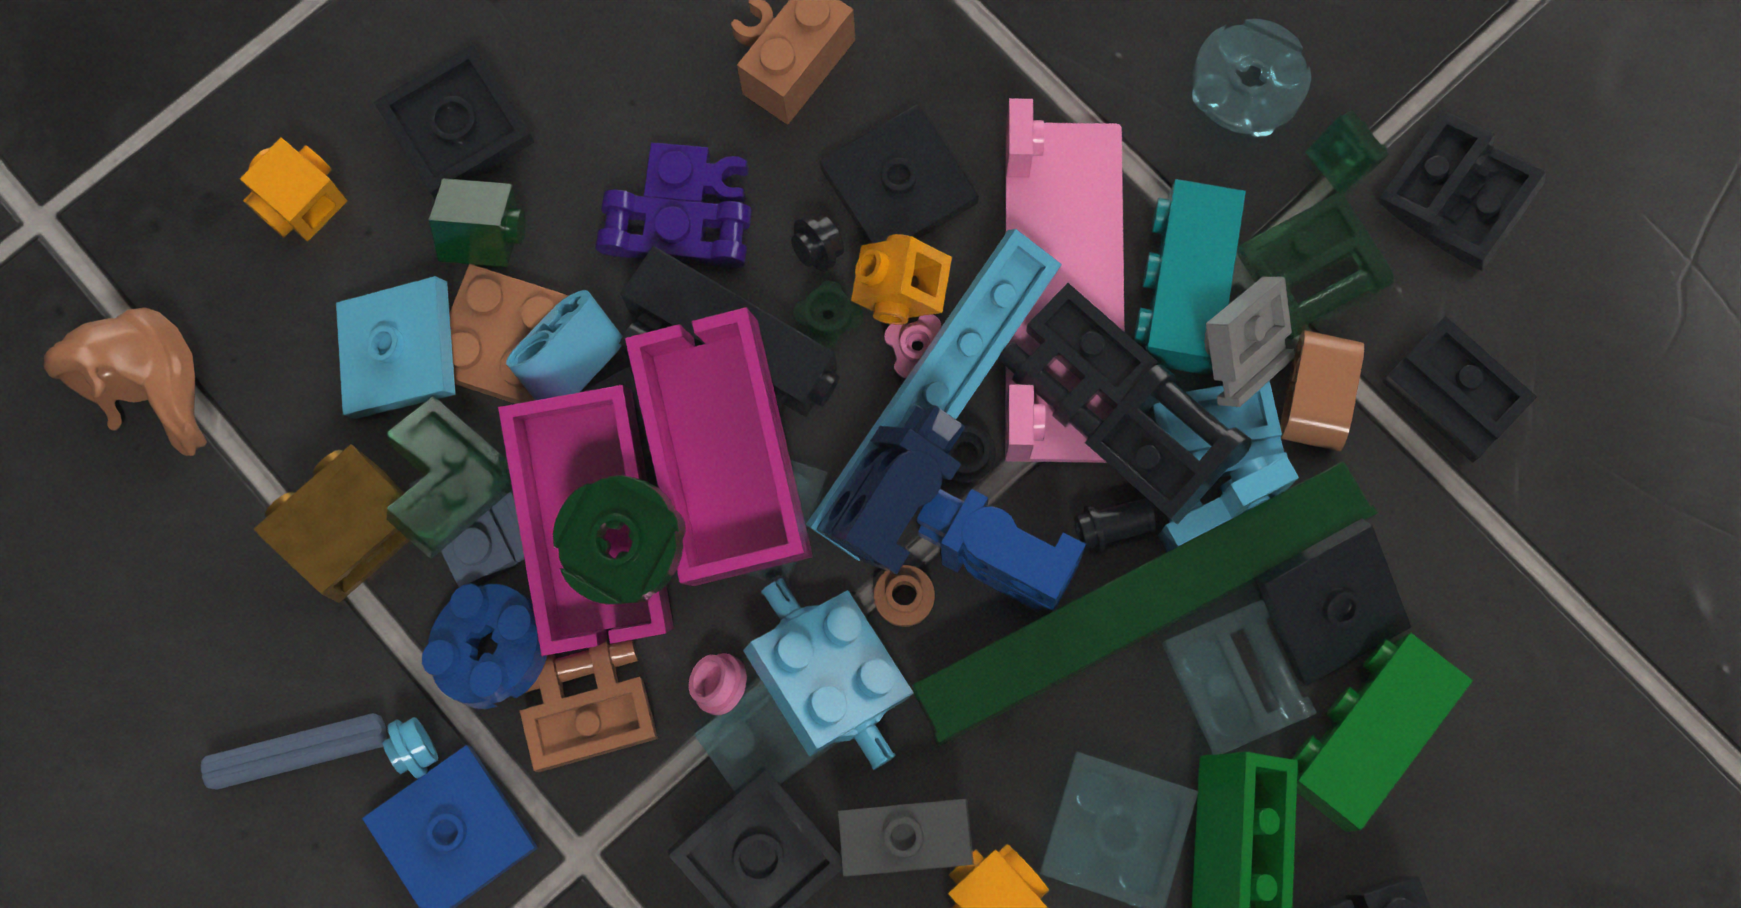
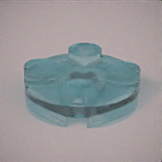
(1255, 108)

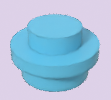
(410, 747)

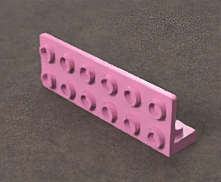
(1069, 202)

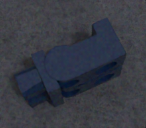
(892, 485)

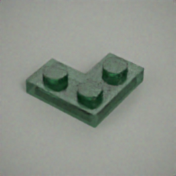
(459, 482)

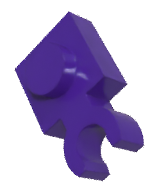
(688, 175)

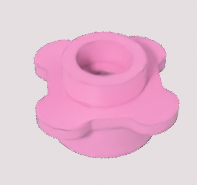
(903, 336)

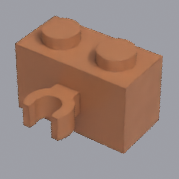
(792, 51)

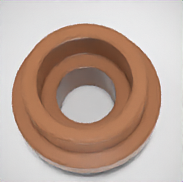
(904, 614)

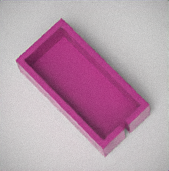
(719, 446)
(550, 454)

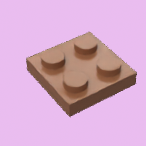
(488, 323)

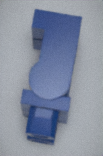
(999, 551)

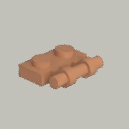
(591, 721)

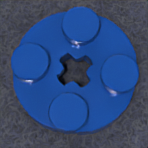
(455, 641)

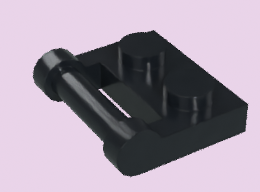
(1154, 459)

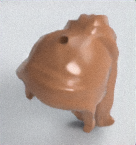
(132, 361)

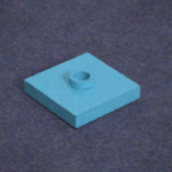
(395, 348)

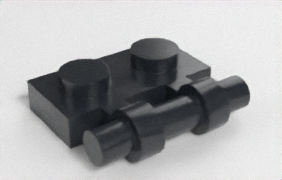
(1089, 347)

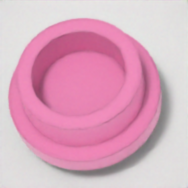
(718, 683)

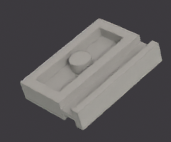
(1249, 340)

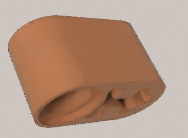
(1322, 390)

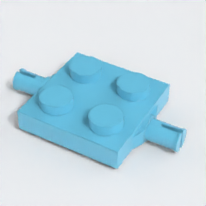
(828, 673)

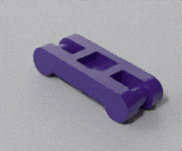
(674, 228)

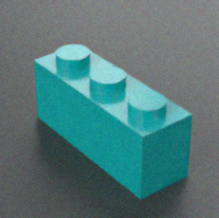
(1189, 273)

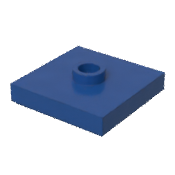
(450, 832)

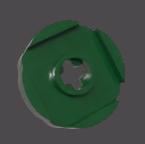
(584, 552)

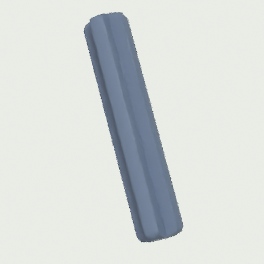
(293, 751)

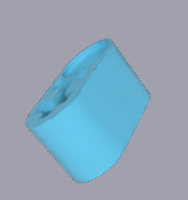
(565, 348)

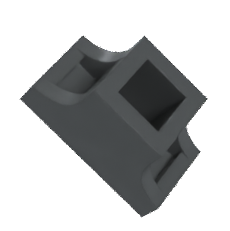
(905, 838)

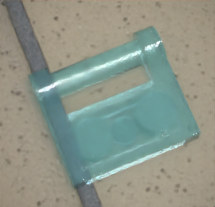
(1221, 686)

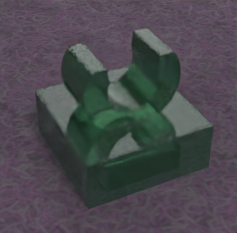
(1347, 152)

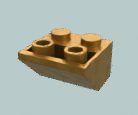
(336, 523)

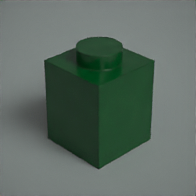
(476, 222)

